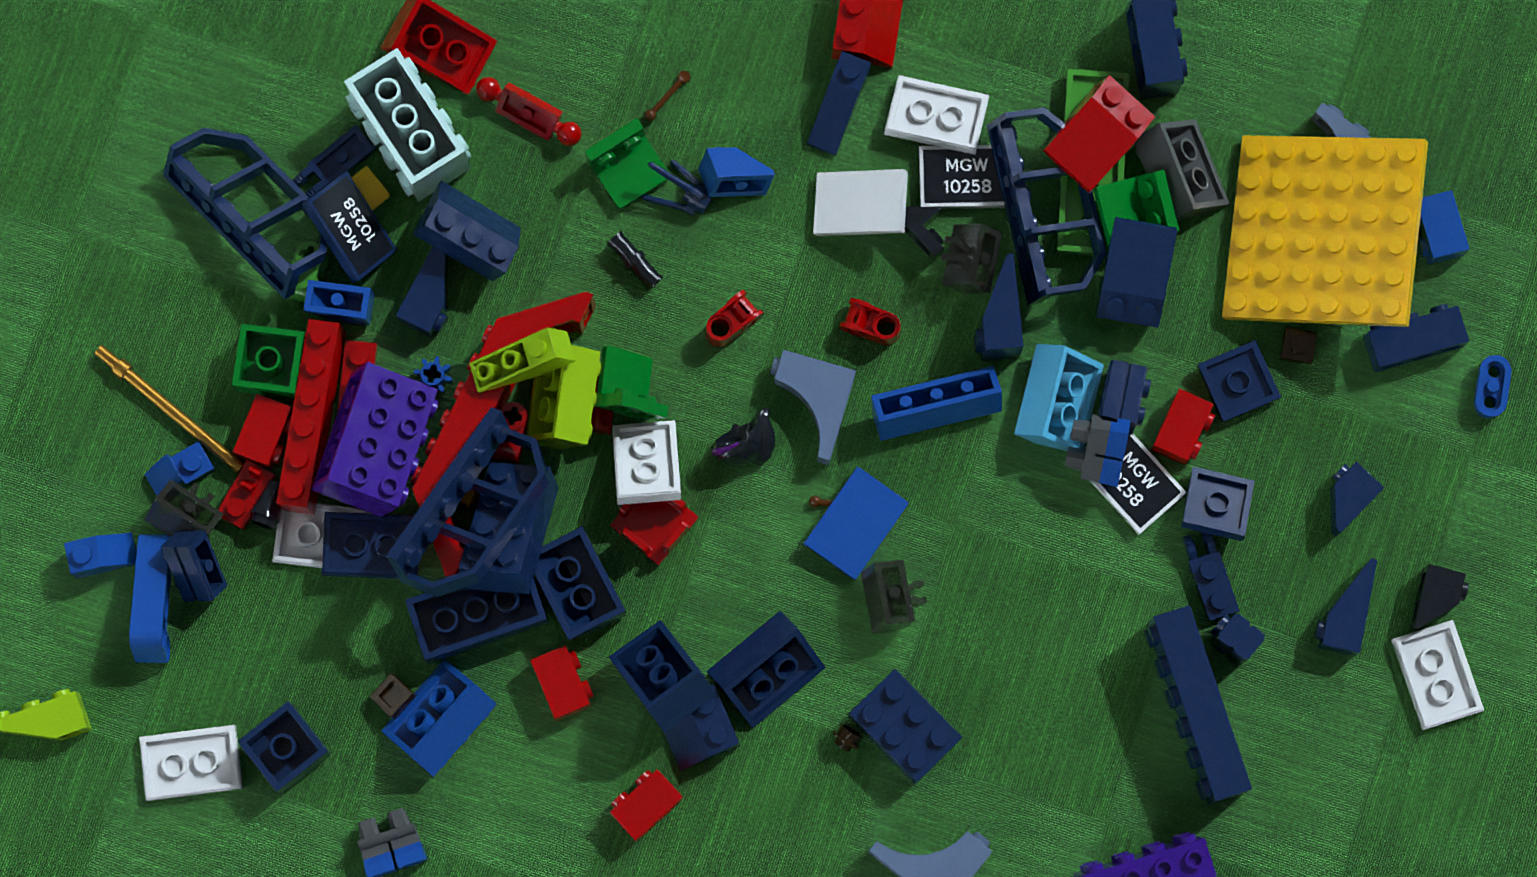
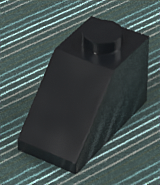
(1437, 593)

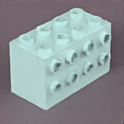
(407, 124)

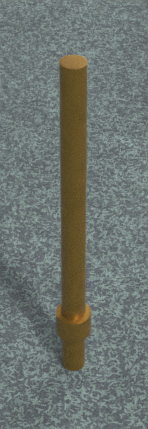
(123, 371)

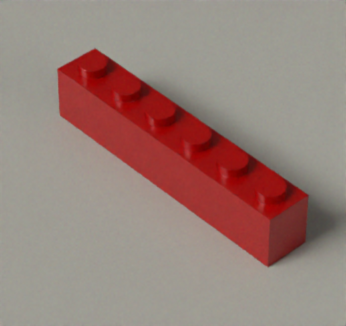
(311, 415)

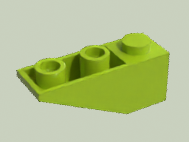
(523, 360)
(54, 719)

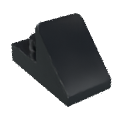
(915, 227)

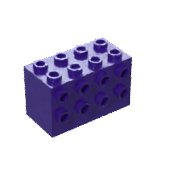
(375, 440)
(1183, 858)

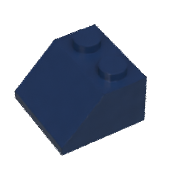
(702, 734)

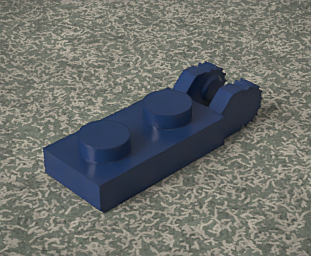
(336, 159)
(1210, 579)

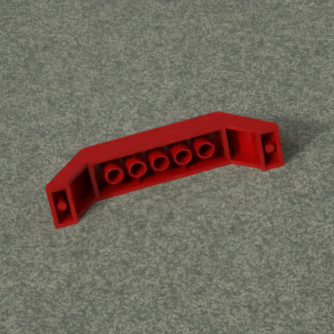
(458, 424)

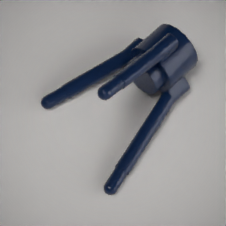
(695, 195)

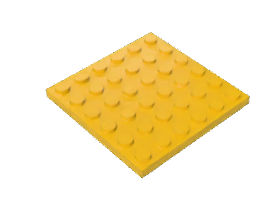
(1325, 230)

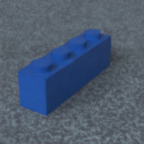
(936, 403)

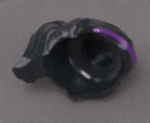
(747, 443)

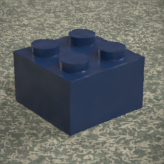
(284, 747)

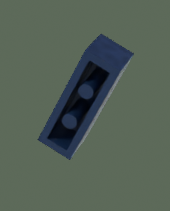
(1425, 337)

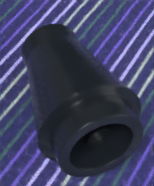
(265, 510)

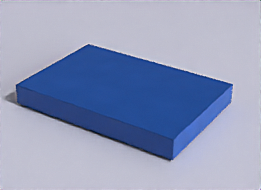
(855, 523)

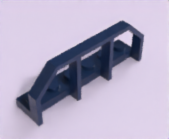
(1019, 213)
(227, 221)
(447, 494)

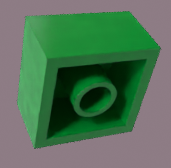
(268, 361)

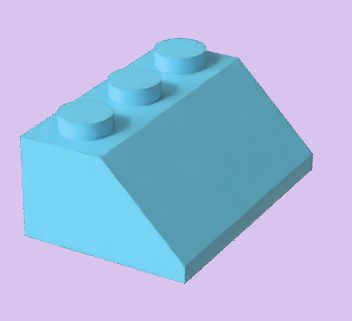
(1057, 392)

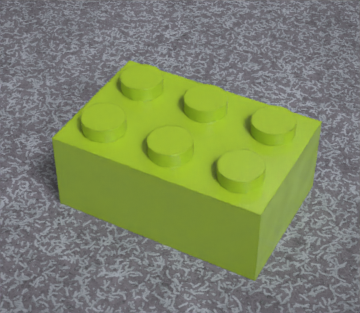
(564, 402)

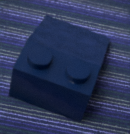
(1136, 272)
(1001, 327)

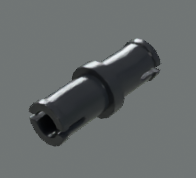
(634, 260)

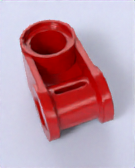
(736, 315)
(869, 321)
(507, 451)

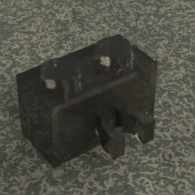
(971, 258)
(182, 510)
(889, 596)

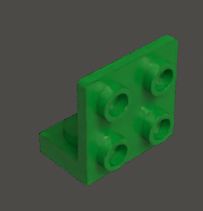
(622, 164)
(1138, 199)
(626, 385)

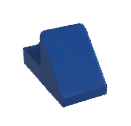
(182, 468)

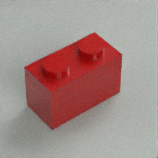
(1182, 427)
(264, 432)
(561, 682)
(645, 804)

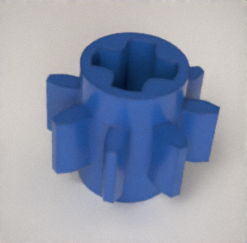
(428, 369)

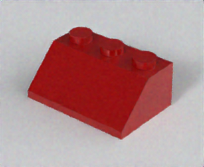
(868, 30)

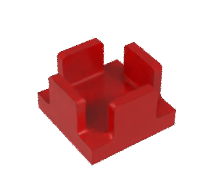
(654, 526)

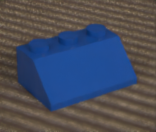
(439, 717)

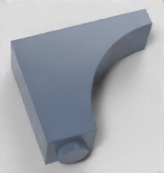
(821, 388)
(957, 860)

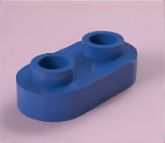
(1492, 388)

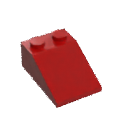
(440, 43)
(1098, 133)

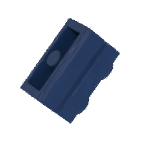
(1123, 392)
(194, 565)
(1236, 638)

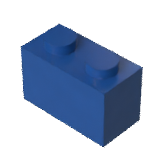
(1441, 229)

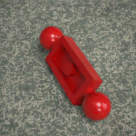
(528, 111)

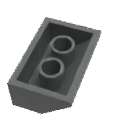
(1187, 164)

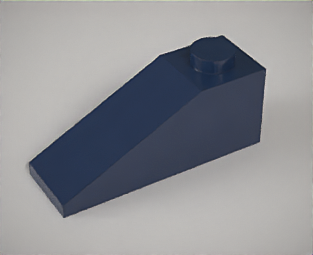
(839, 103)
(427, 298)
(1346, 619)

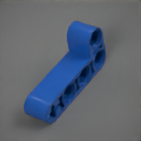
(150, 602)

